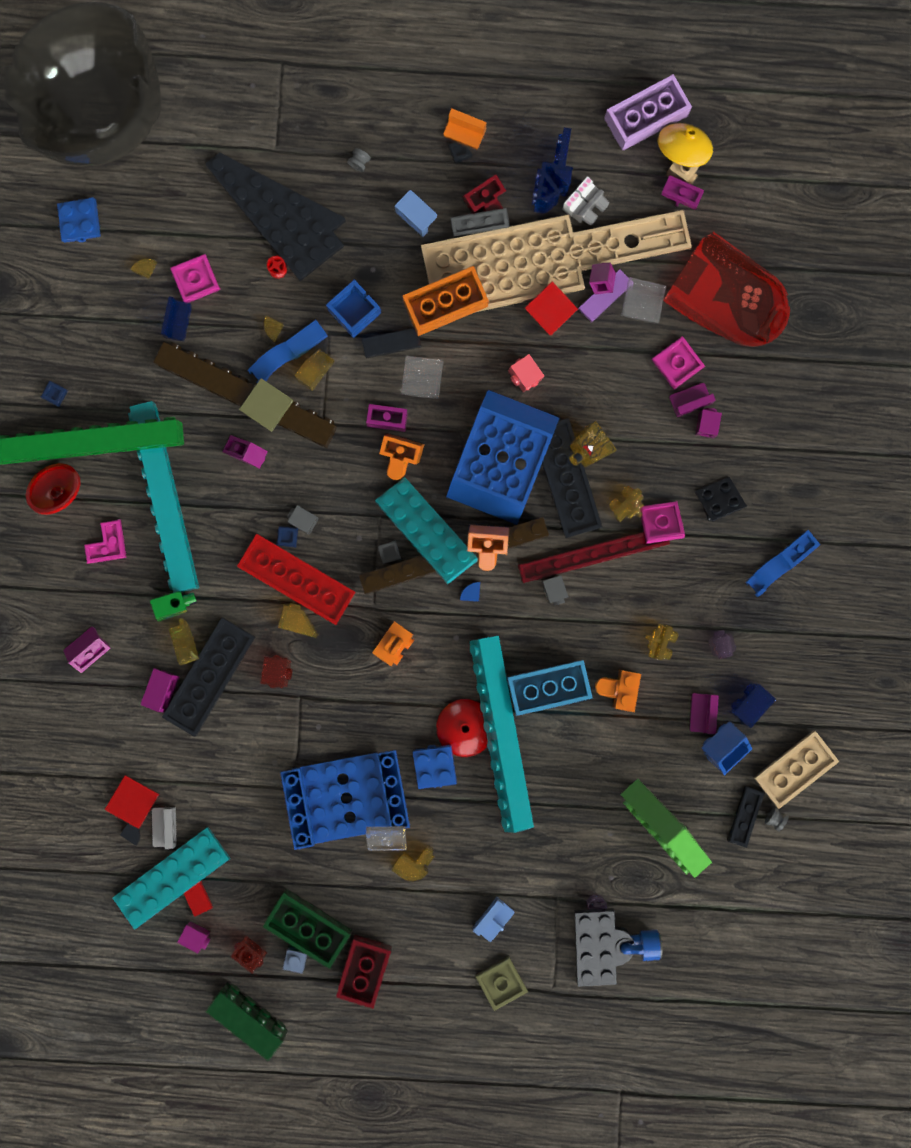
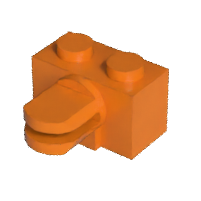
(401, 453)
(488, 543)
(393, 644)
(623, 689)

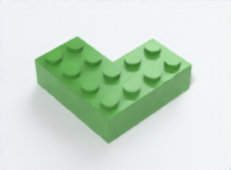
(665, 829)

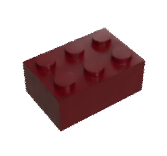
(364, 971)

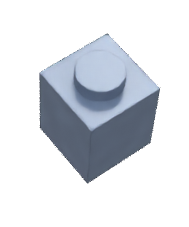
(294, 960)

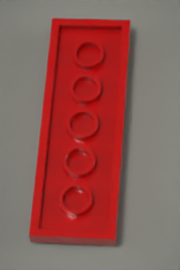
(296, 579)

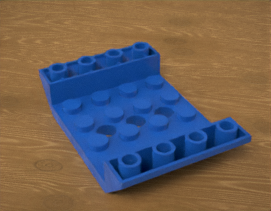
(494, 485)
(316, 802)

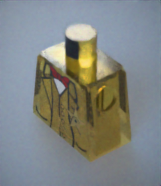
(591, 446)

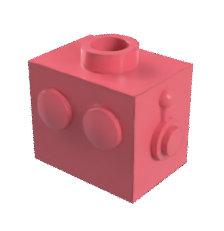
(525, 373)

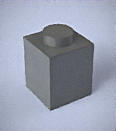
(302, 519)
(555, 590)

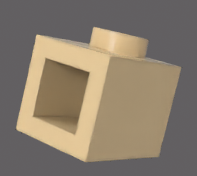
(683, 173)

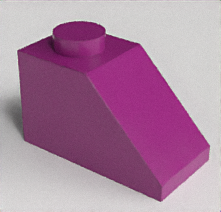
(245, 451)

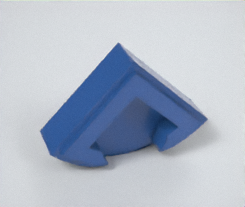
(471, 592)

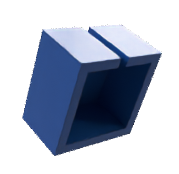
(352, 310)
(726, 747)

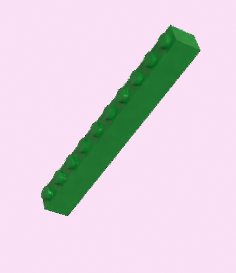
(91, 441)

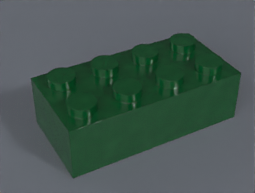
(307, 928)
(247, 1021)

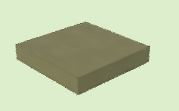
(266, 405)
(501, 983)

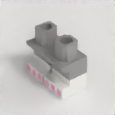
(583, 200)

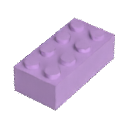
(647, 112)

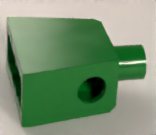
(163, 605)

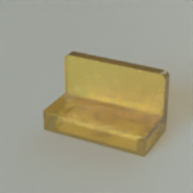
(183, 643)

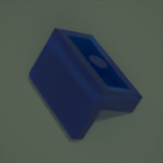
(176, 320)

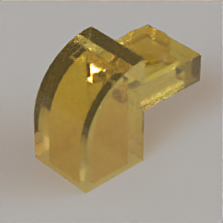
(413, 869)

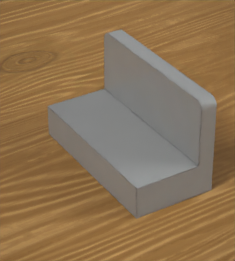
(164, 827)

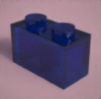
(752, 705)

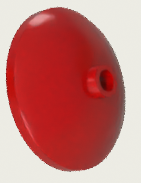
(53, 488)
(450, 725)

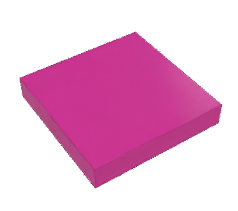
(195, 278)
(678, 362)
(662, 522)

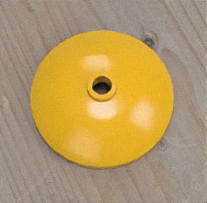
(685, 144)

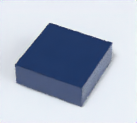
(54, 393)
(287, 537)

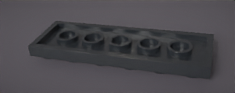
(569, 484)
(208, 677)

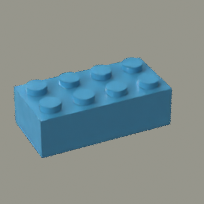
(549, 687)

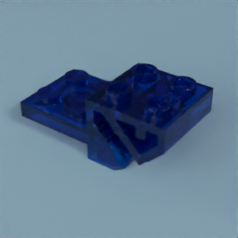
(554, 177)

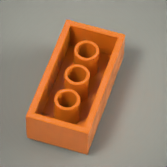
(445, 301)

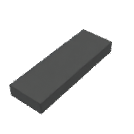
(480, 222)

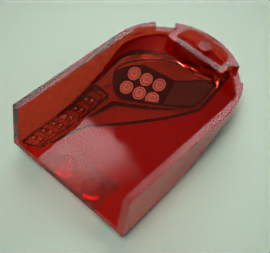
(730, 294)

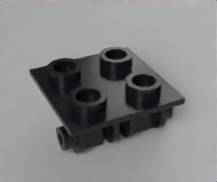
(720, 499)

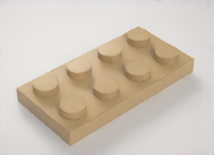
(796, 769)

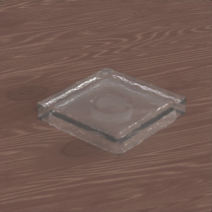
(643, 300)
(422, 377)
(386, 838)

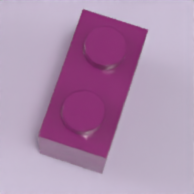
(387, 417)

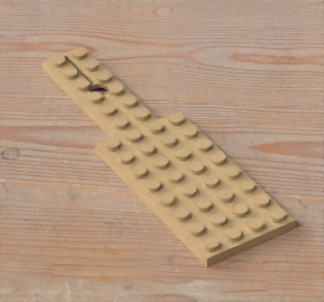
(526, 257)

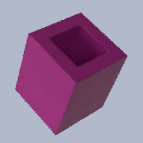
(602, 278)
(708, 423)
(194, 937)

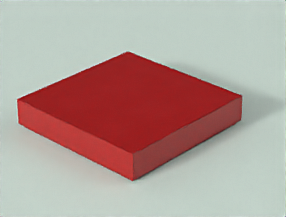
(551, 308)
(132, 802)

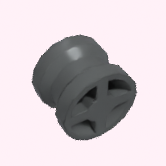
(358, 159)
(776, 819)

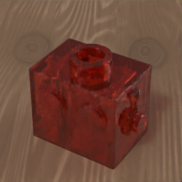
(276, 672)
(251, 960)

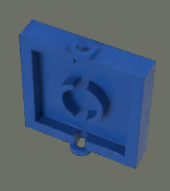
(78, 220)
(434, 766)

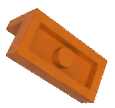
(465, 129)

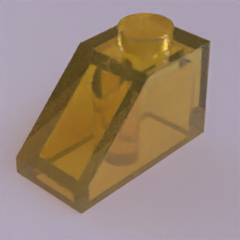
(314, 369)
(296, 621)

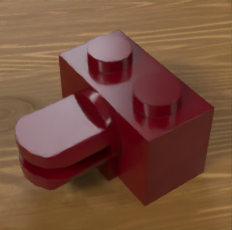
(485, 195)

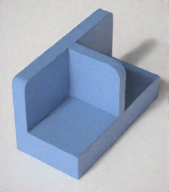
(415, 212)
(493, 919)

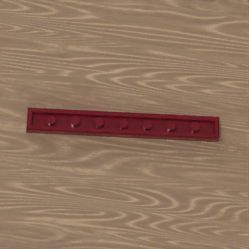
(586, 556)

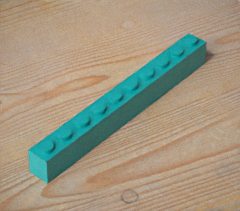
(166, 508)
(501, 734)

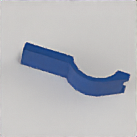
(288, 350)
(782, 562)

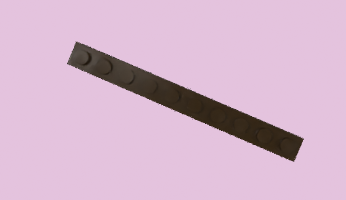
(237, 391)
(419, 567)

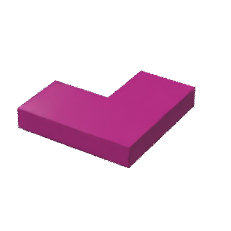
(112, 545)

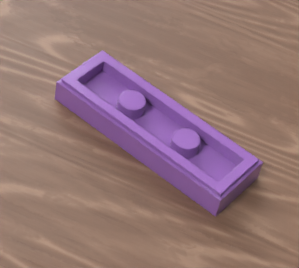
(600, 302)

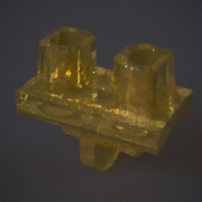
(630, 506)
(659, 641)

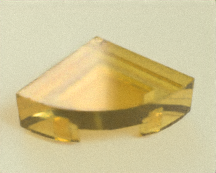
(144, 267)
(272, 328)

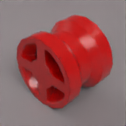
(277, 263)

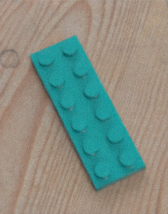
(426, 530)
(171, 878)

